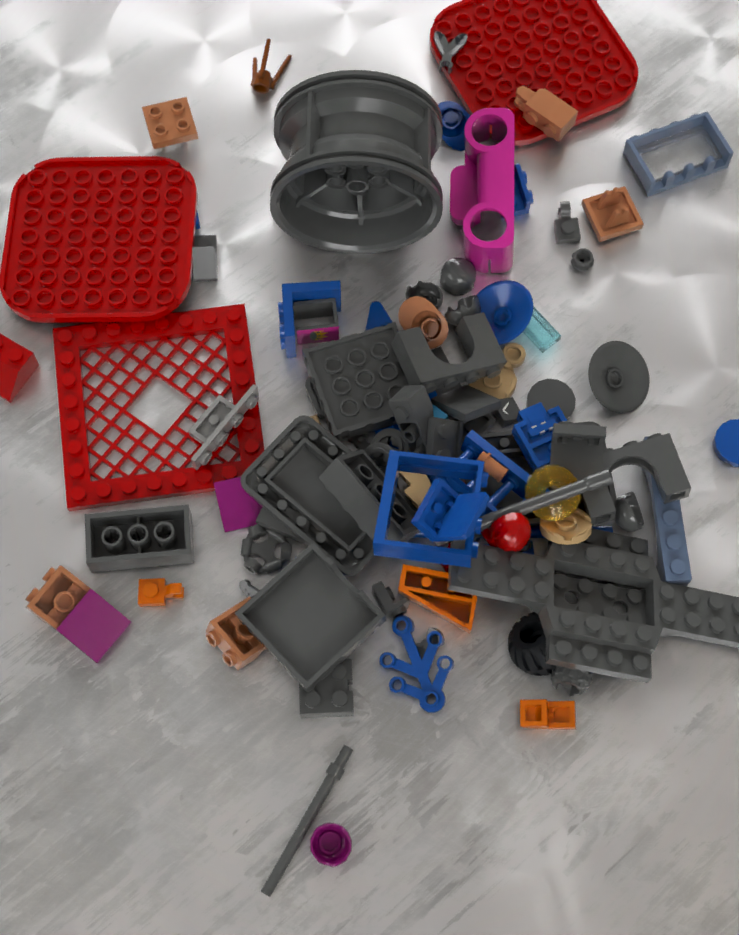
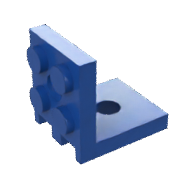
(302, 292)

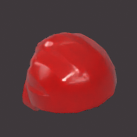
(508, 532)

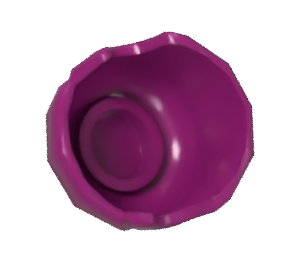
(331, 844)

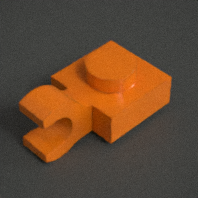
(155, 591)

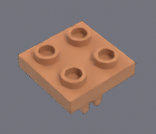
(170, 123)
(612, 214)

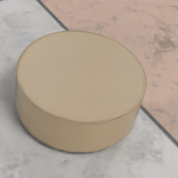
(514, 354)

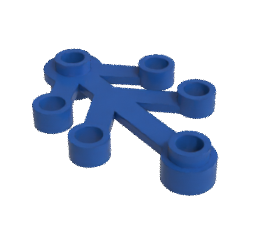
(419, 667)

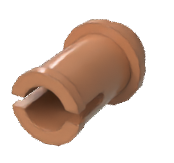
(492, 467)

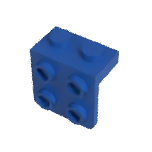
(448, 515)

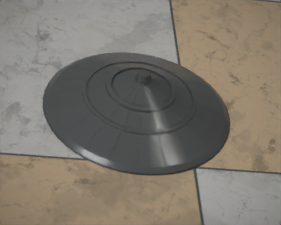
(618, 376)

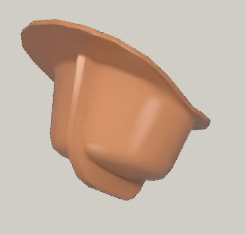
(422, 313)

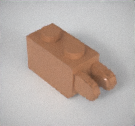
(546, 111)

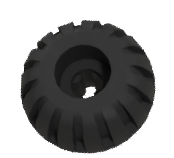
(528, 646)

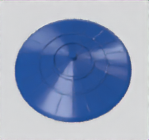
(507, 308)

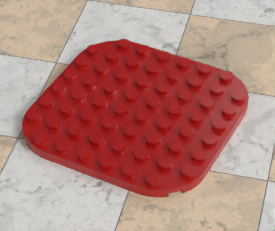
(538, 46)
(99, 240)

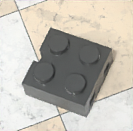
(330, 696)

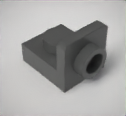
(385, 598)

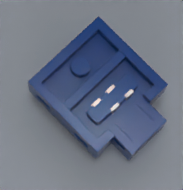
(535, 432)

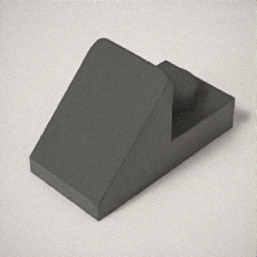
(205, 258)

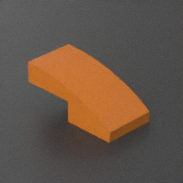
(547, 714)

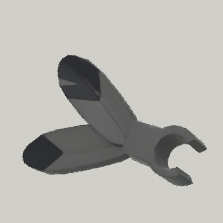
(448, 50)

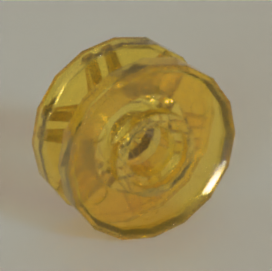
(552, 476)

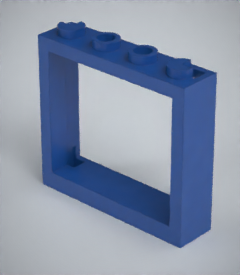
(427, 465)

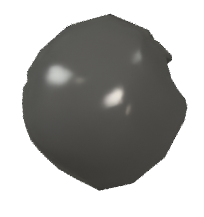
(458, 276)
(427, 290)
(466, 307)
(628, 513)

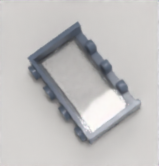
(678, 153)

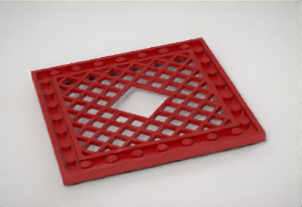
(70, 340)

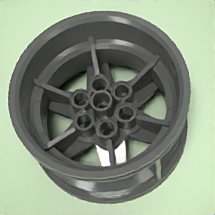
(357, 162)

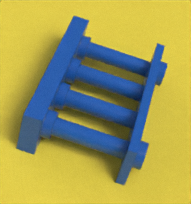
(513, 480)

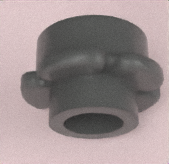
(582, 254)

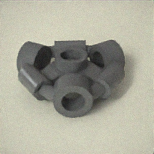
(264, 550)

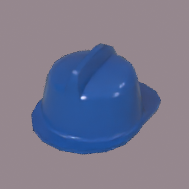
(454, 120)

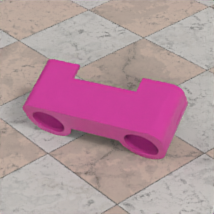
(486, 185)

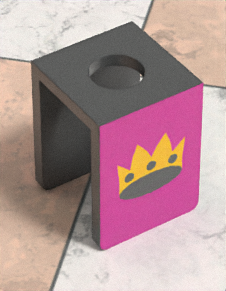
(316, 309)

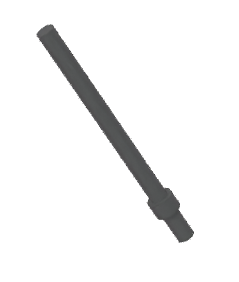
(334, 773)

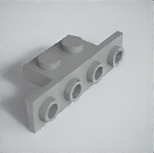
(216, 423)

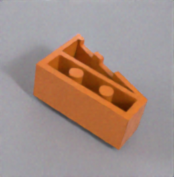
(430, 591)

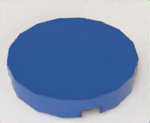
(727, 442)

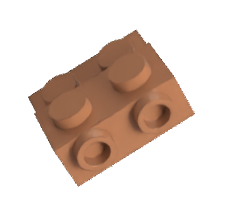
(56, 596)
(233, 638)

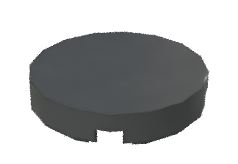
(552, 394)

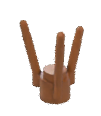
(262, 80)

